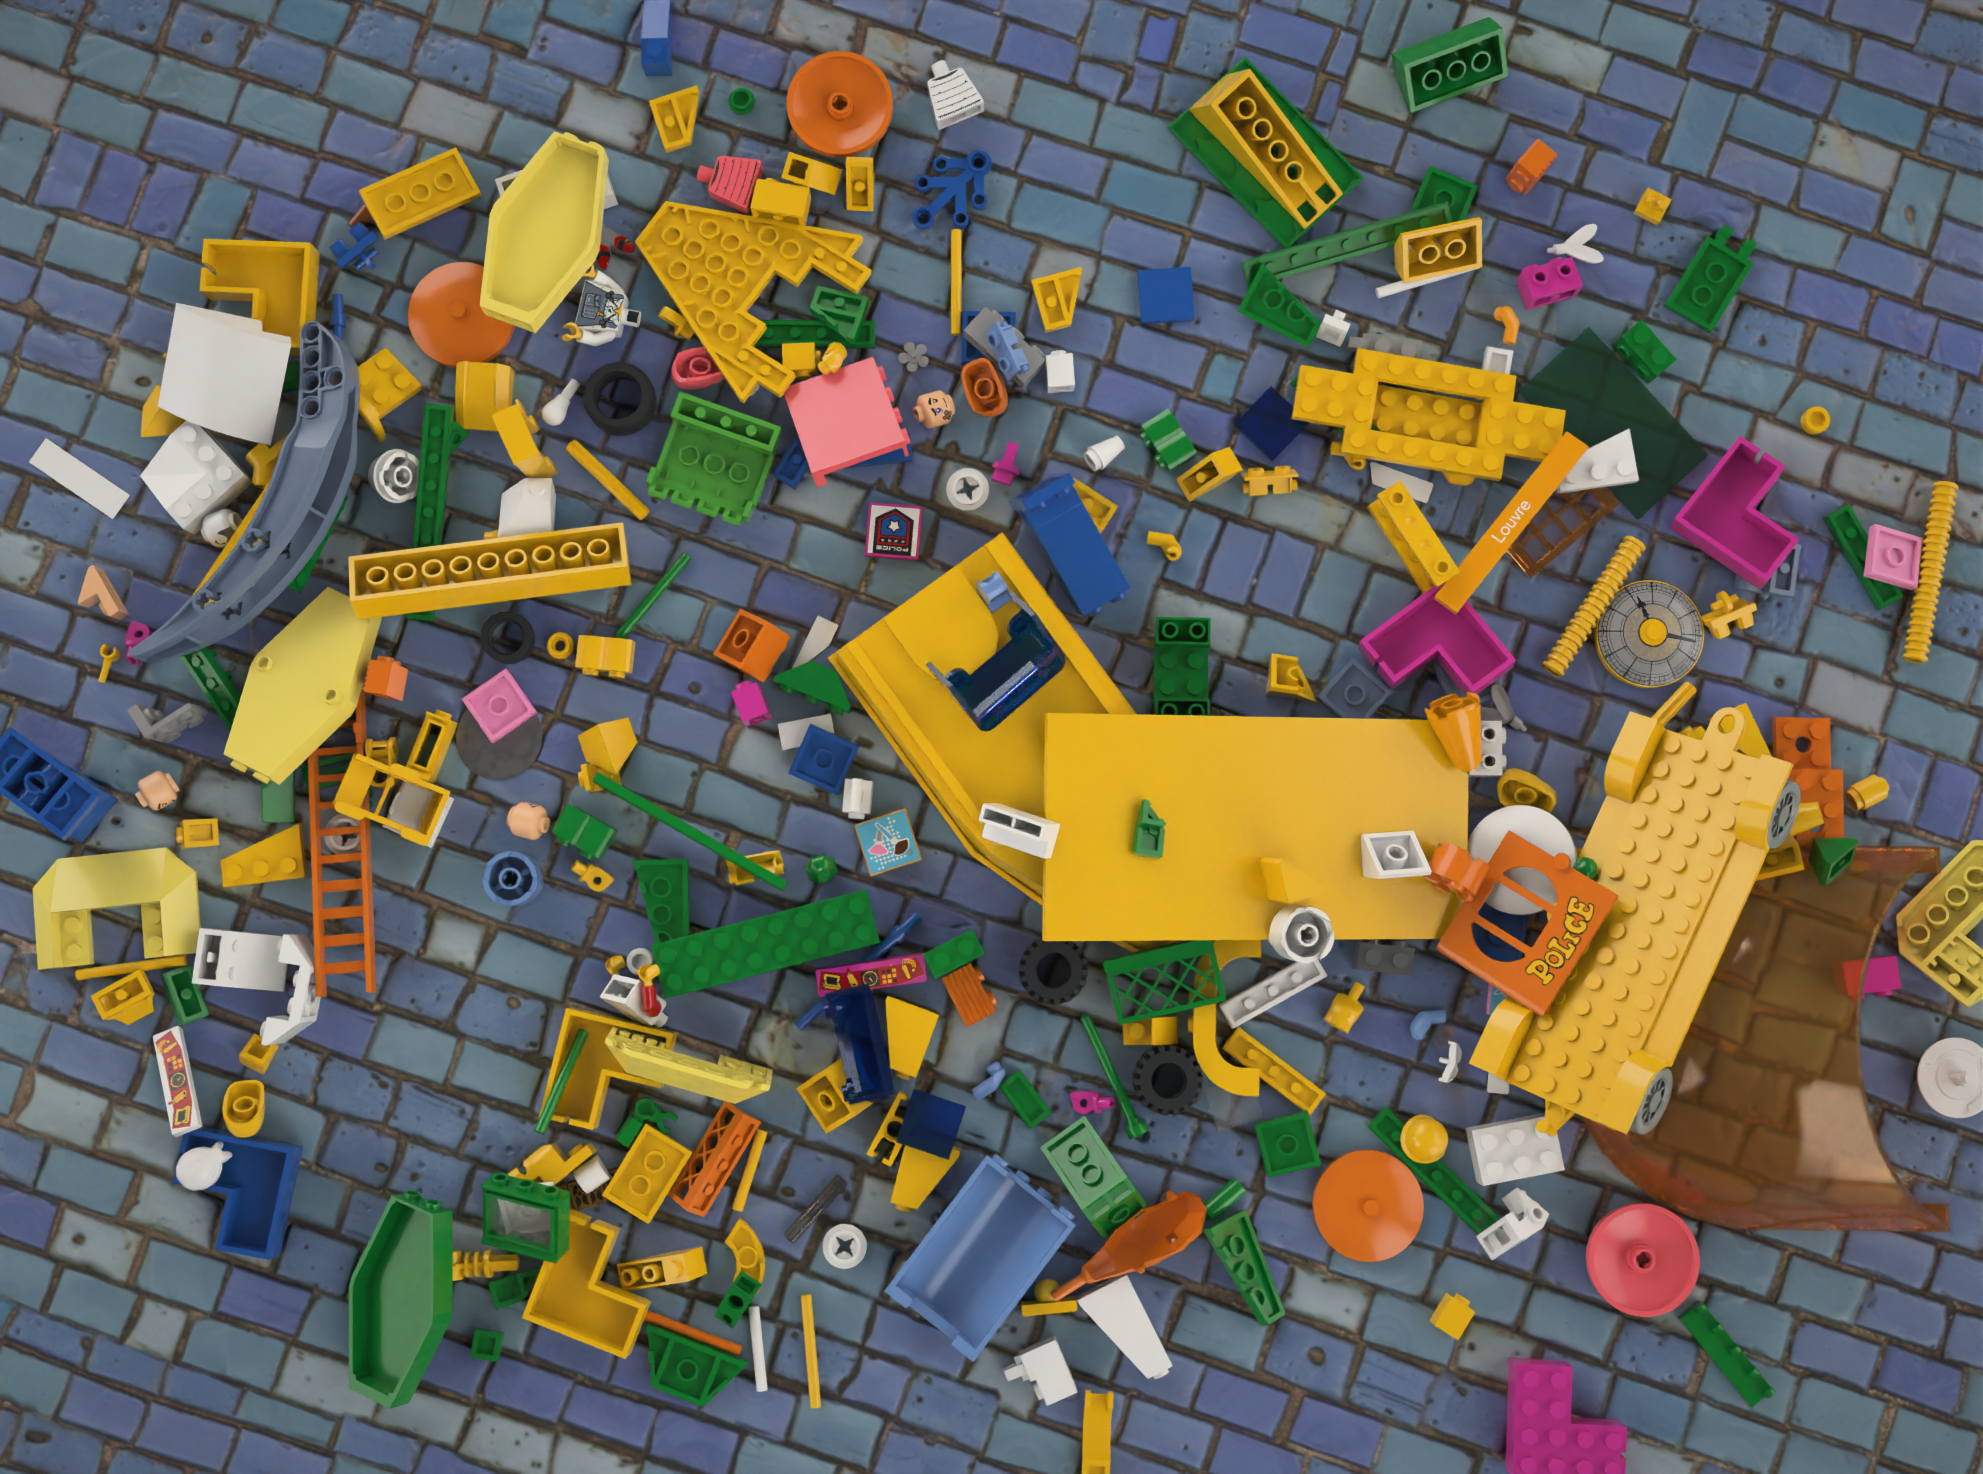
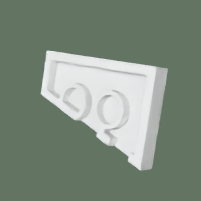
(1603, 466)

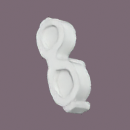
(1454, 1057)

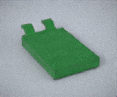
(1711, 280)

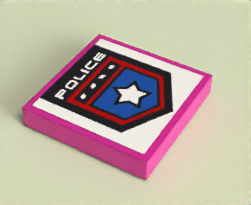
(893, 531)

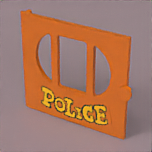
(1572, 925)

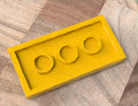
(420, 193)

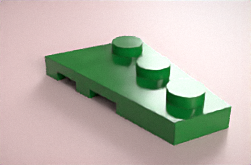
(1278, 308)

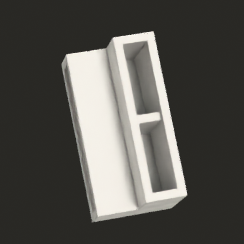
(1019, 829)

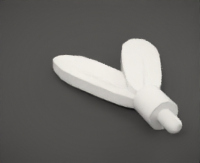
(1574, 246)

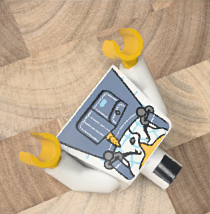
(601, 311)

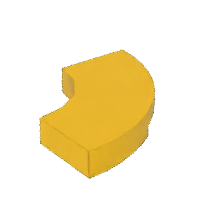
(747, 1251)

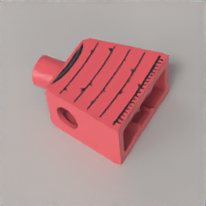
(732, 181)

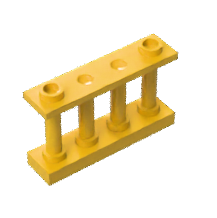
(1412, 537)

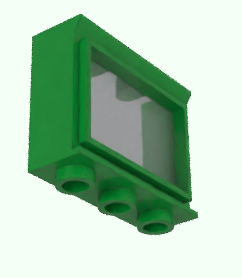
(525, 1217)

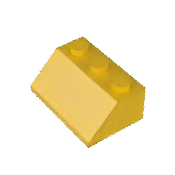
(1439, 250)

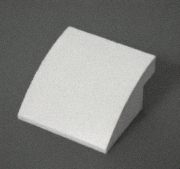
(224, 373)

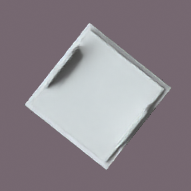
(410, 807)

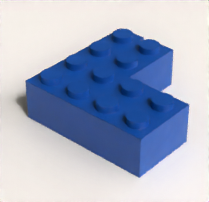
(257, 1187)

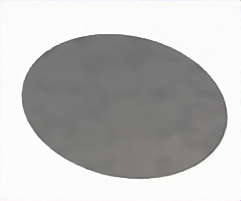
(505, 757)

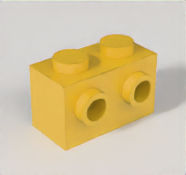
(781, 201)

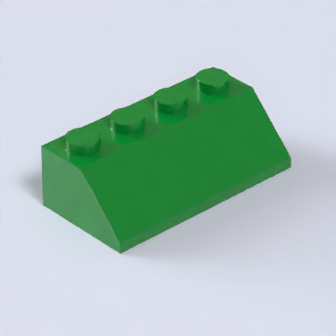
(1451, 64)

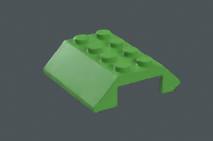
(714, 460)

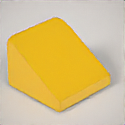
(256, 1055)

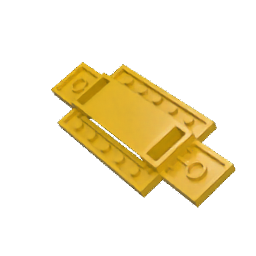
(1422, 426)

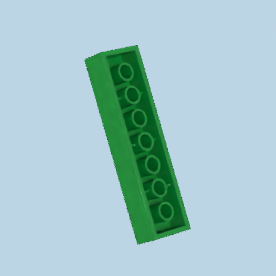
(765, 944)

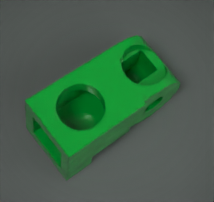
(737, 1299)

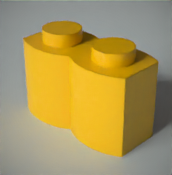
(605, 655)

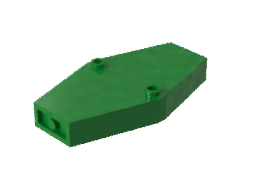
(400, 1299)

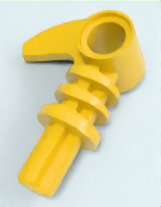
(481, 1263)

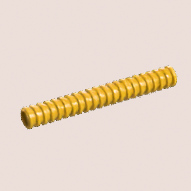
(1930, 571)

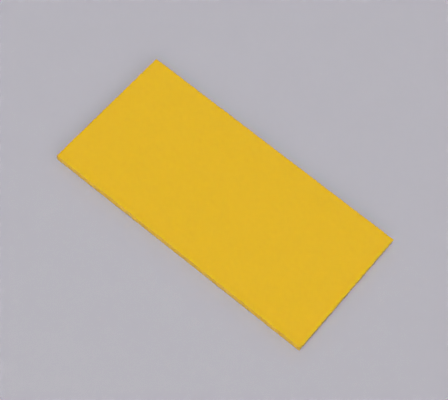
(1227, 800)

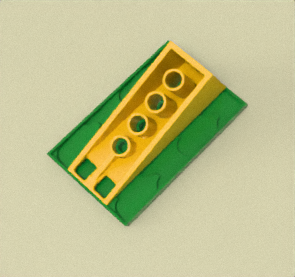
(1265, 153)

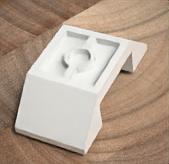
(304, 1005)

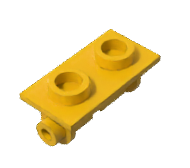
(1280, 479)
(769, 860)

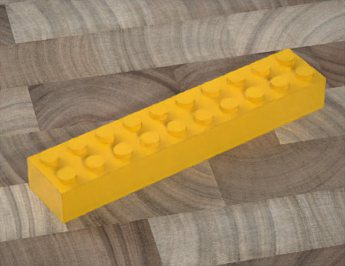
(488, 571)

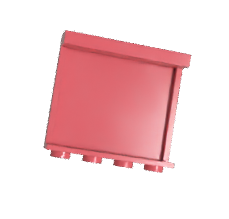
(845, 418)

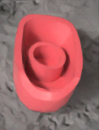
(695, 370)

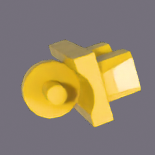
(1726, 610)

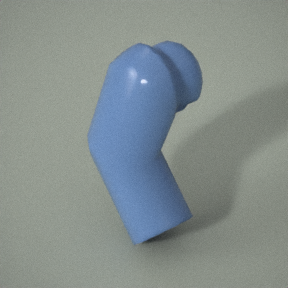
(991, 1084)

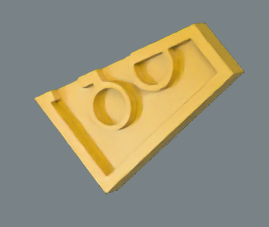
(267, 861)

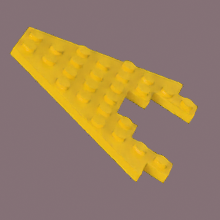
(720, 265)

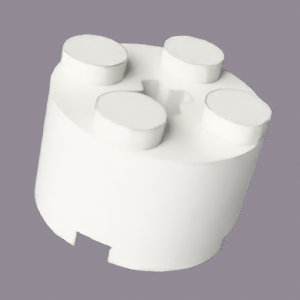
(1316, 931)

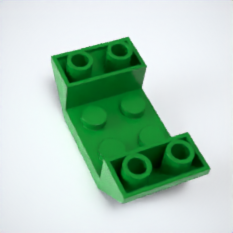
(1181, 666)

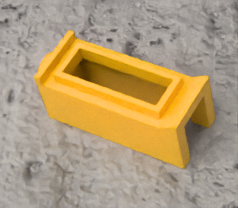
(440, 749)

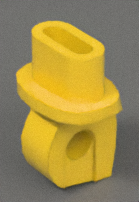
(676, 320)
(589, 872)

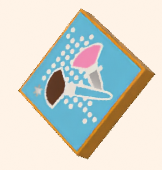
(888, 842)

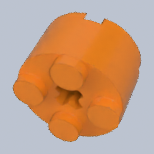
(1456, 871)

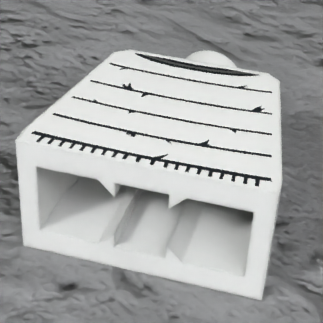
(952, 95)

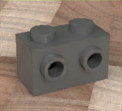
(1376, 957)

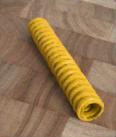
(1593, 606)

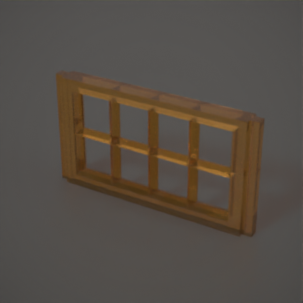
(1528, 563)

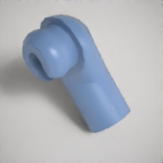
(1424, 1020)

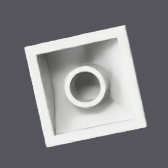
(528, 508)

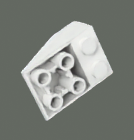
(238, 960)

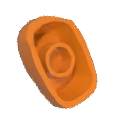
(984, 388)

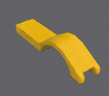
(1097, 1433)

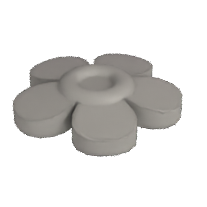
(914, 357)

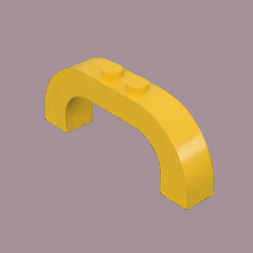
(1203, 1023)

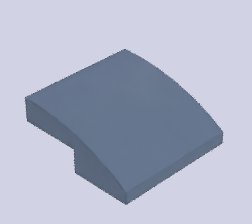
(1782, 581)

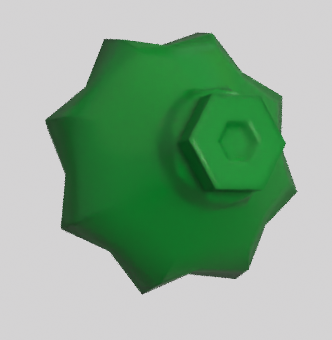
(821, 869)

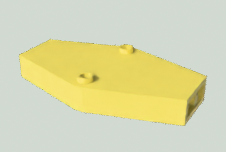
(544, 231)
(301, 688)

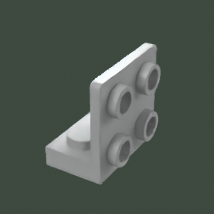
(157, 727)

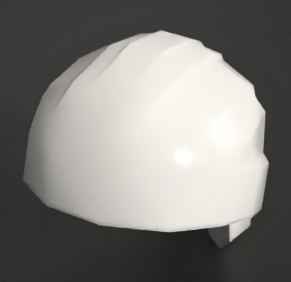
(201, 1166)

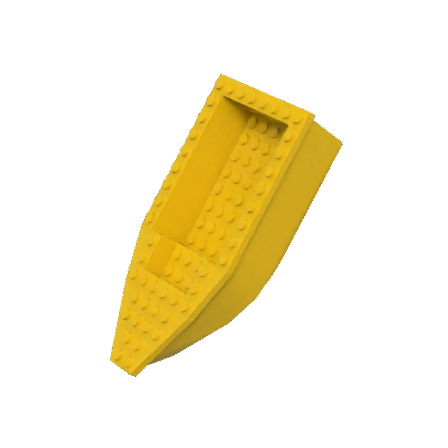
(935, 737)

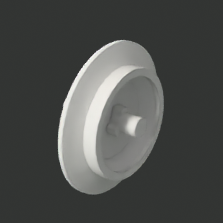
(1952, 1077)

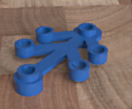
(954, 187)

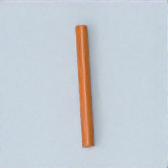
(693, 1333)

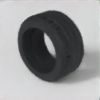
(608, 374)

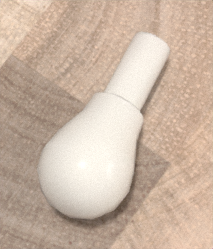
(555, 410)

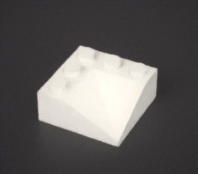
(194, 476)

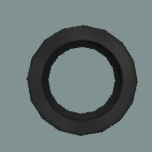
(509, 658)

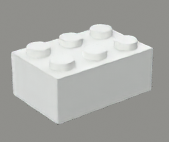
(1512, 1150)

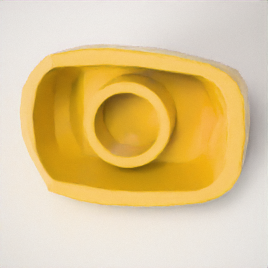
(1524, 788)
(244, 1107)

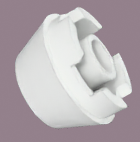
(395, 475)

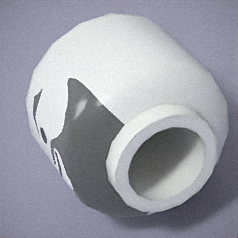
(220, 526)

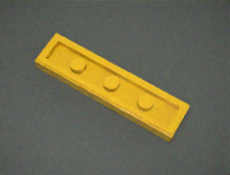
(1274, 1070)

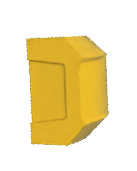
(481, 392)

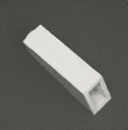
(1123, 1318)

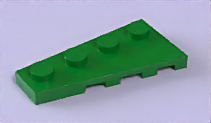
(666, 896)
(1243, 1259)

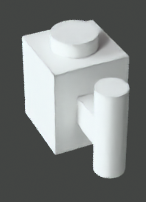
(857, 798)

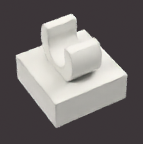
(1333, 328)

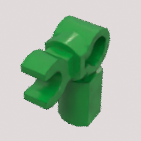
(644, 1109)

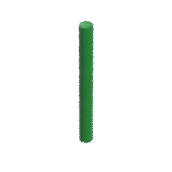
(653, 596)
(561, 1081)

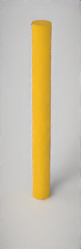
(956, 283)
(130, 967)
(810, 1350)

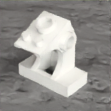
(1523, 1221)

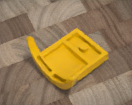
(383, 388)

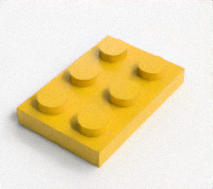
(647, 1173)

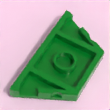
(689, 1367)

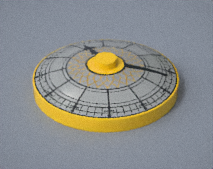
(1649, 634)

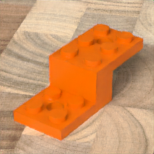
(1812, 772)

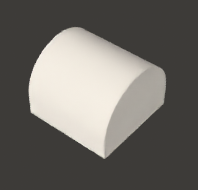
(591, 1174)

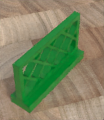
(1157, 956)

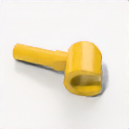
(107, 660)

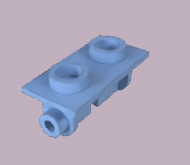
(1000, 339)

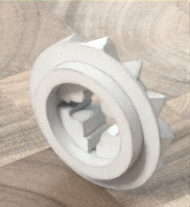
(973, 478)
(336, 843)
(844, 1259)

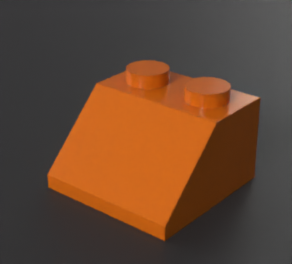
(752, 645)

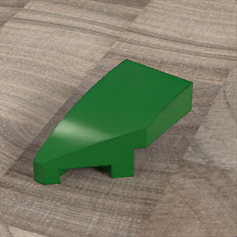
(1148, 833)
(512, 1288)

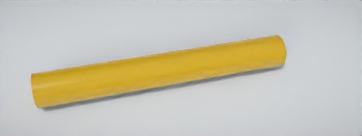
(749, 1170)

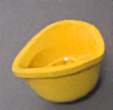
(1424, 1139)

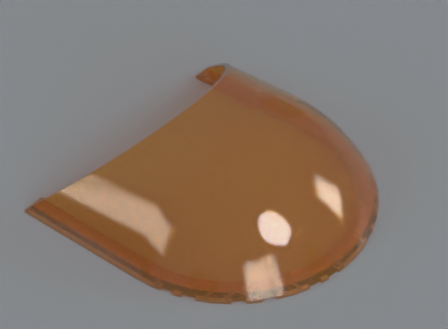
(1770, 1081)

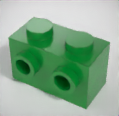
(1644, 351)

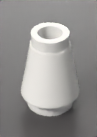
(1102, 453)

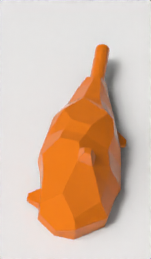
(1143, 1241)

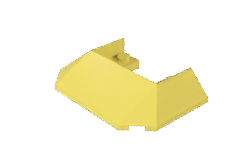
(86, 883)
(1936, 926)
(646, 1057)

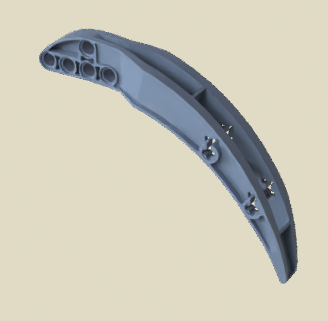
(294, 511)

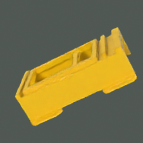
(516, 433)
(357, 782)

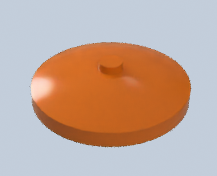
(839, 104)
(449, 319)
(1367, 1205)

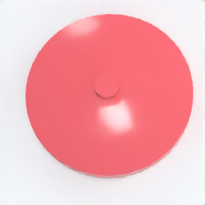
(1642, 1259)

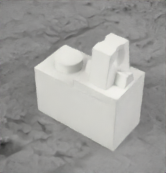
(1048, 1367)

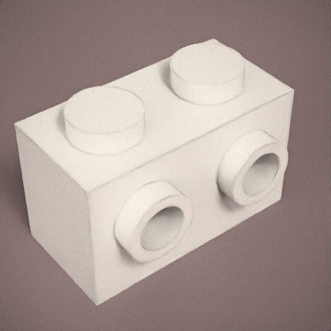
(1491, 745)

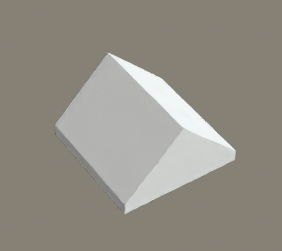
(1392, 855)

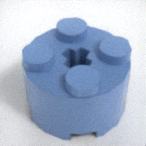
(499, 873)

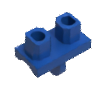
(346, 255)

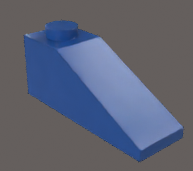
(656, 38)

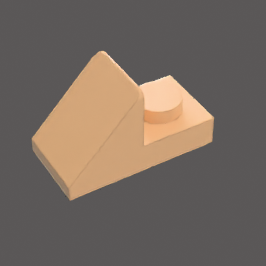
(99, 588)

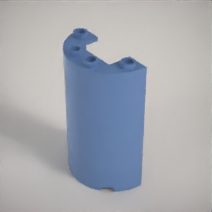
(982, 1255)

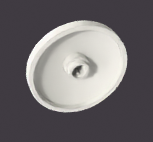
(1535, 827)

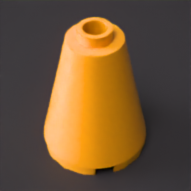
(1458, 728)

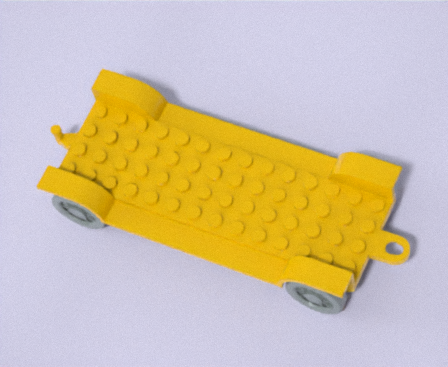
(1682, 852)

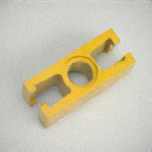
(883, 1131)

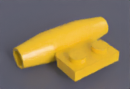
(1788, 856)

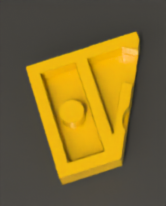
(676, 117)
(1057, 298)

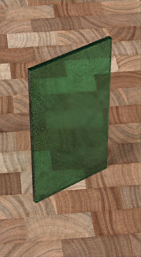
(1608, 399)

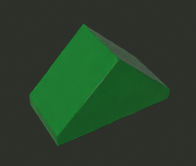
(1831, 857)

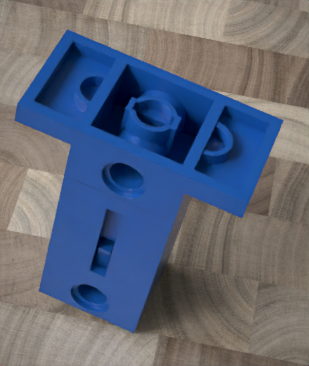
(1071, 544)
(50, 788)

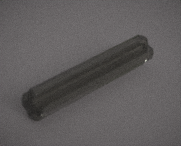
(815, 1209)

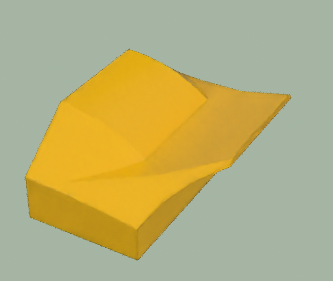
(126, 999)

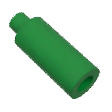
(1223, 1199)

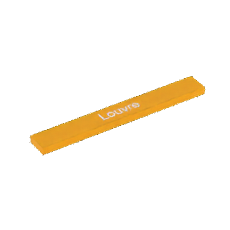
(1511, 522)

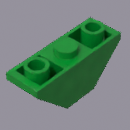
(816, 684)

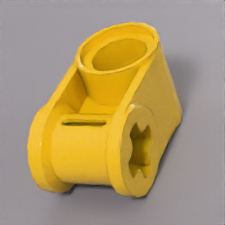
(384, 752)

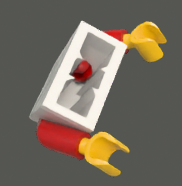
(634, 997)

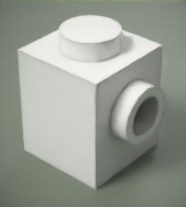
(1060, 372)

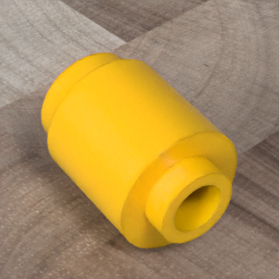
(1867, 792)

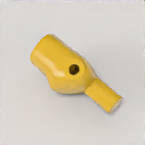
(1345, 1009)

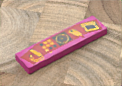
(876, 973)

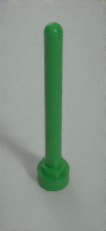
(1134, 1124)

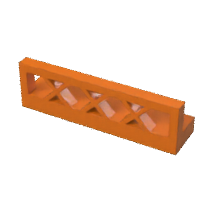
(716, 1162)

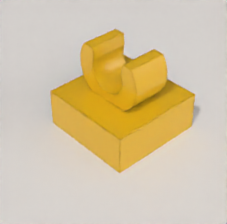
(1652, 206)

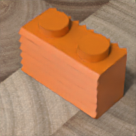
(1531, 167)
(386, 678)
(969, 995)

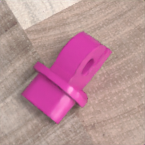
(1005, 470)
(131, 640)
(1095, 1101)

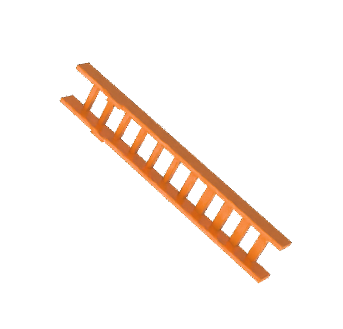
(317, 859)

